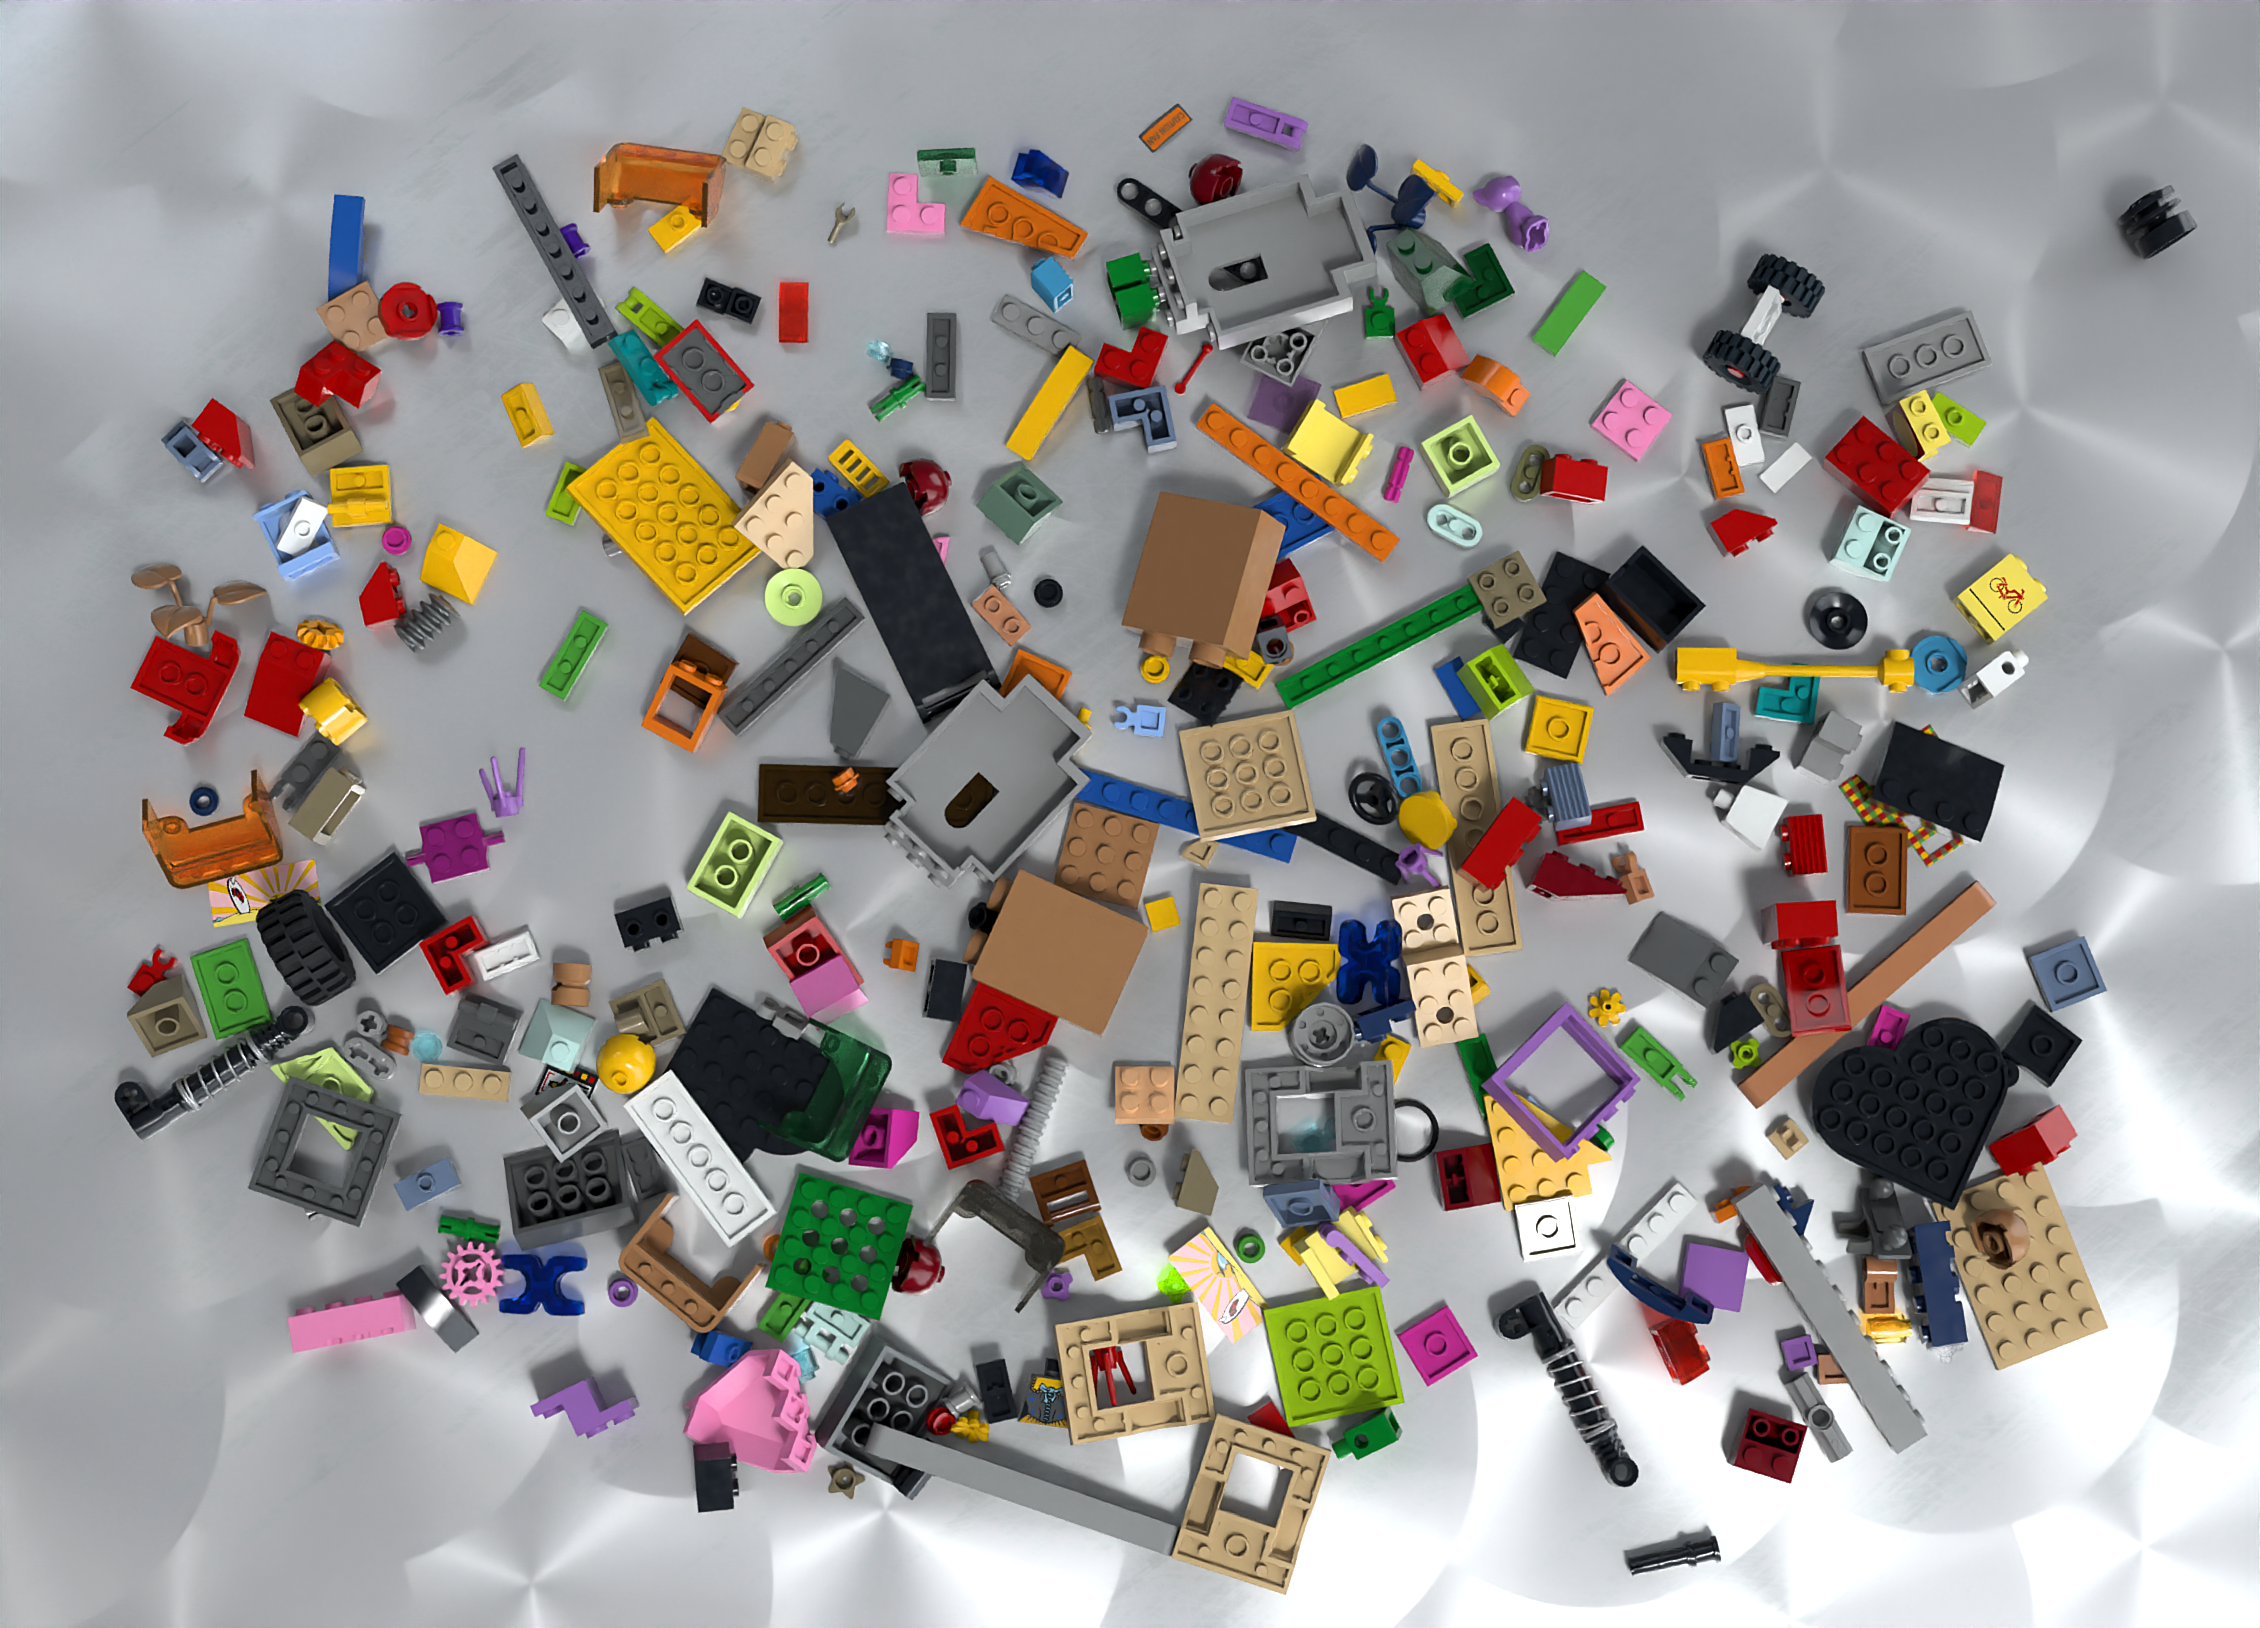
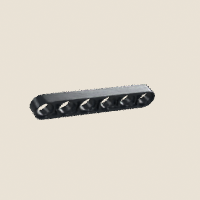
(1162, 220)

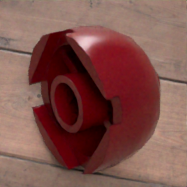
(1214, 178)
(926, 484)
(918, 1267)

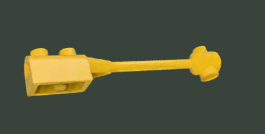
(1722, 668)

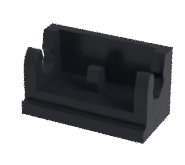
(945, 990)
(995, 1391)

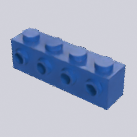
(829, 495)

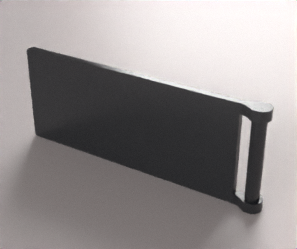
(910, 597)

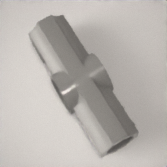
(1828, 1433)

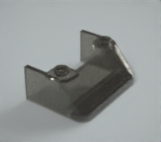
(1041, 1244)

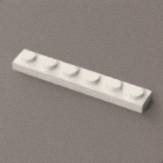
(1639, 1242)

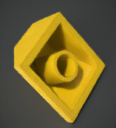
(456, 564)

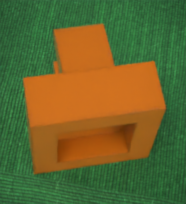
(903, 955)

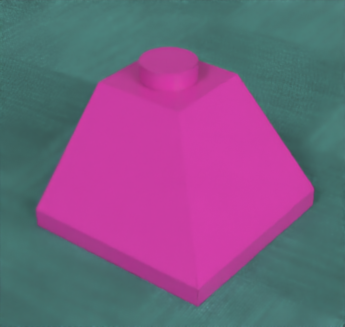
(885, 1138)

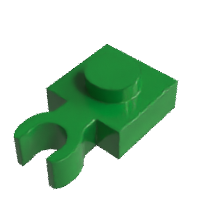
(1379, 319)

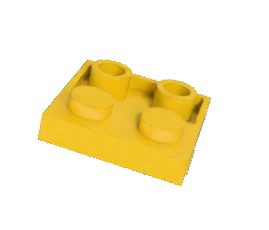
(360, 496)

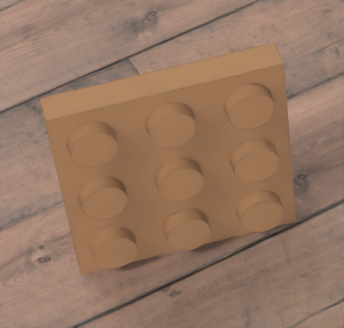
(1106, 855)

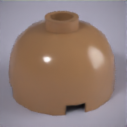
(2001, 1236)

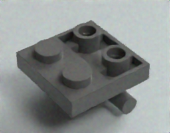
(485, 1028)

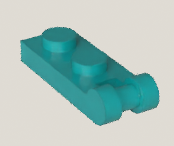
(643, 368)

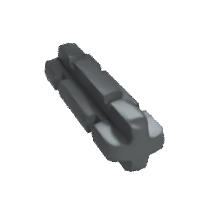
(1098, 405)

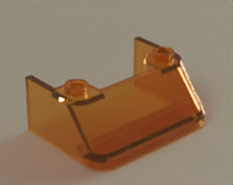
(660, 176)
(217, 848)

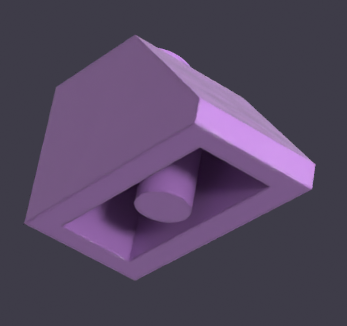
(992, 1099)

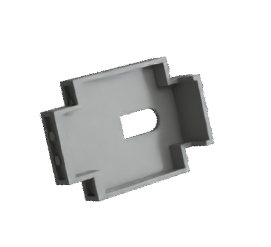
(1306, 248)
(1020, 748)

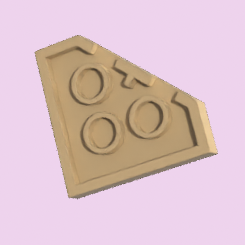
(782, 517)

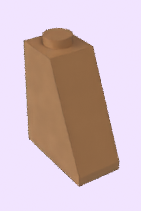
(765, 456)

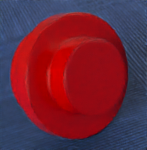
(940, 1421)

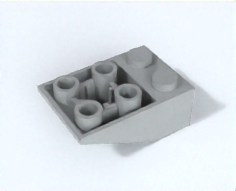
(1283, 353)

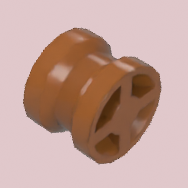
(397, 1040)

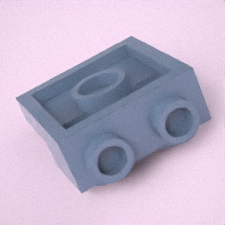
(1302, 1203)

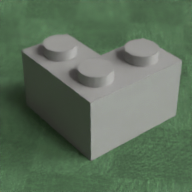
(1827, 745)

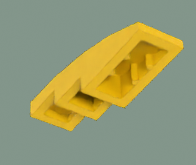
(1050, 403)

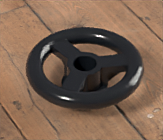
(1377, 797)

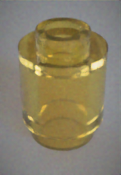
(1888, 1328)

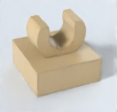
(1787, 1139)

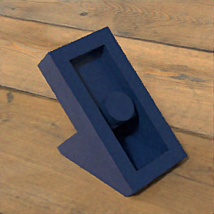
(1799, 1212)

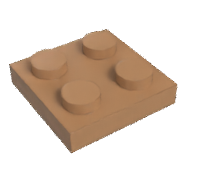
(354, 318)

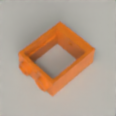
(673, 731)

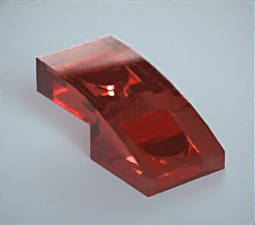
(793, 312)

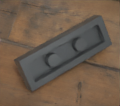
(941, 357)

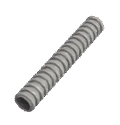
(1032, 1127)

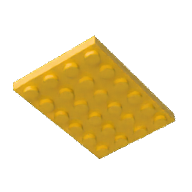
(665, 516)

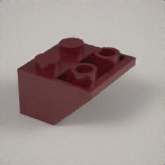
(1466, 1177)
(1768, 1445)

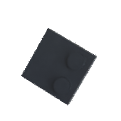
(2041, 1046)

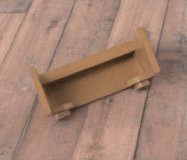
(672, 1283)

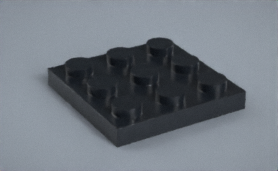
(386, 913)

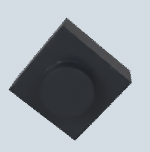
(1506, 631)

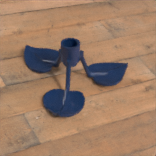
(1412, 195)

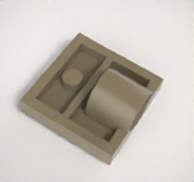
(1506, 589)
(648, 1014)

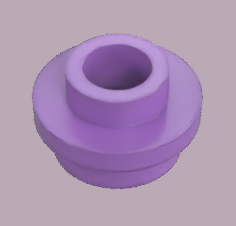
(614, 1295)

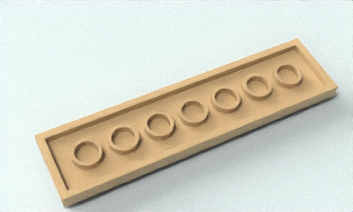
(1472, 795)
(1216, 1003)

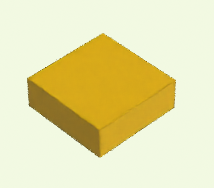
(1162, 914)

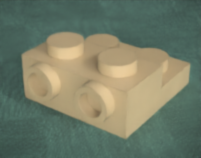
(760, 144)

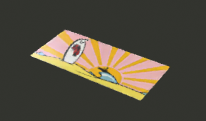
(243, 895)
(1220, 1284)

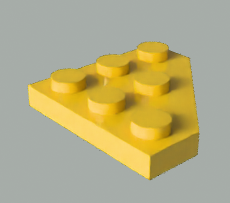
(1287, 980)

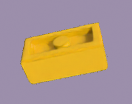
(527, 414)

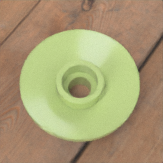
(783, 586)

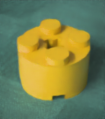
(333, 710)

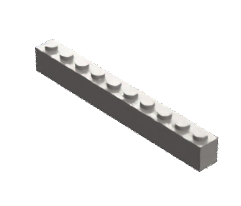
(1828, 1316)

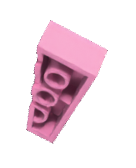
(352, 1322)

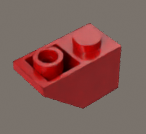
(1737, 529)
(381, 600)

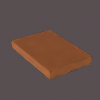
(1876, 870)

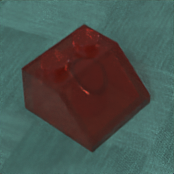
(1680, 1350)

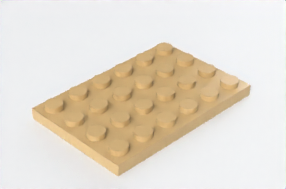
(2043, 1296)

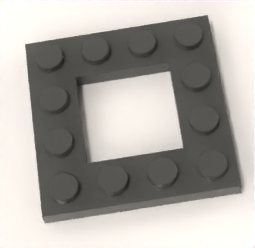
(306, 1099)

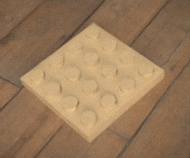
(1247, 776)

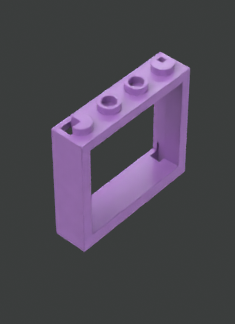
(1596, 1049)

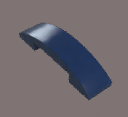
(1689, 1308)

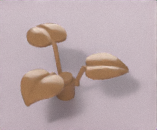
(172, 618)

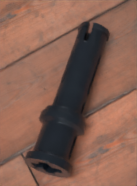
(1689, 1554)

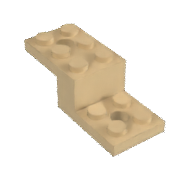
(1435, 967)

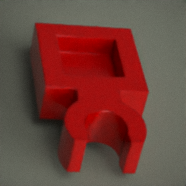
(150, 975)

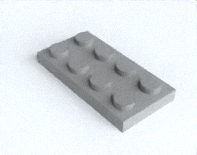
(1926, 357)

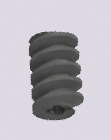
(426, 621)

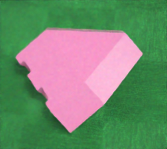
(758, 1412)

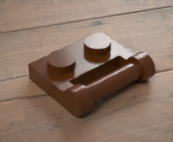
(1063, 1183)

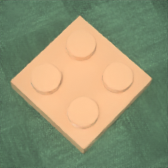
(1144, 1095)

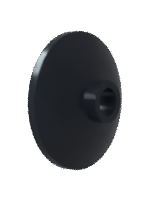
(1848, 611)

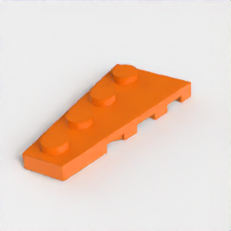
(1016, 219)

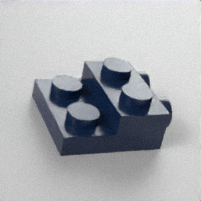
(1375, 1023)

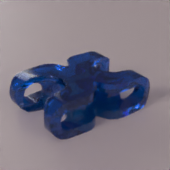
(1369, 962)
(543, 1284)

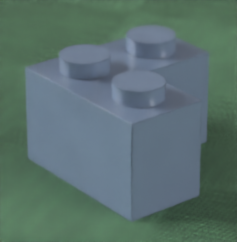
(1145, 409)

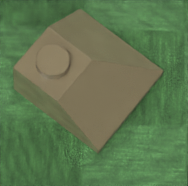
(167, 1017)

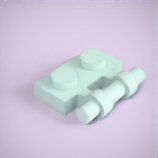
(844, 1325)

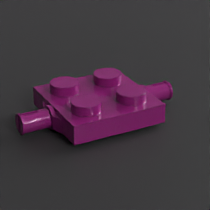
(455, 848)

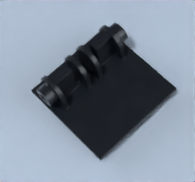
(1205, 692)

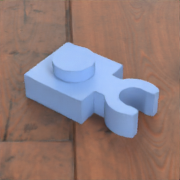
(1147, 720)

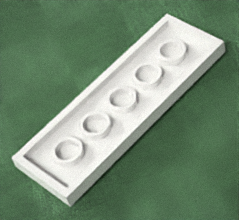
(700, 1158)

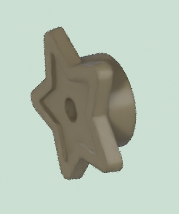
(846, 1487)

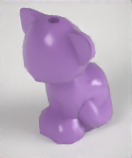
(1525, 228)

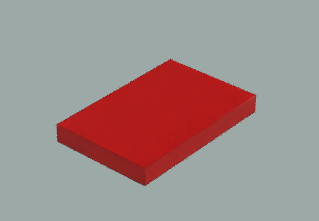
(1816, 990)

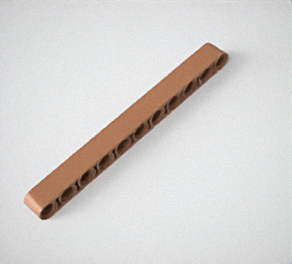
(1871, 991)

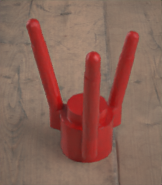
(1106, 1360)

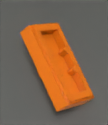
(1722, 468)

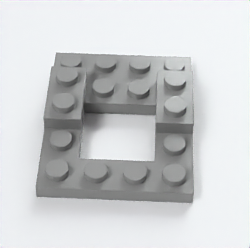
(1362, 1124)

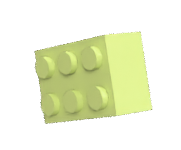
(734, 865)

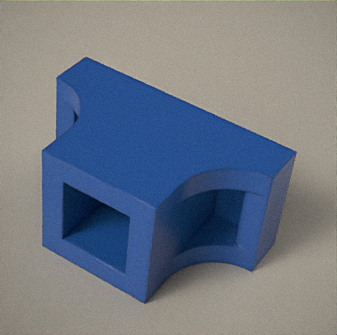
(720, 1347)

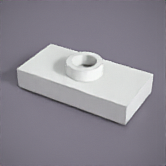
(1744, 435)
(301, 526)
(506, 956)

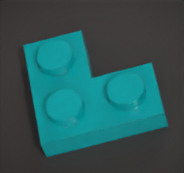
(1793, 705)

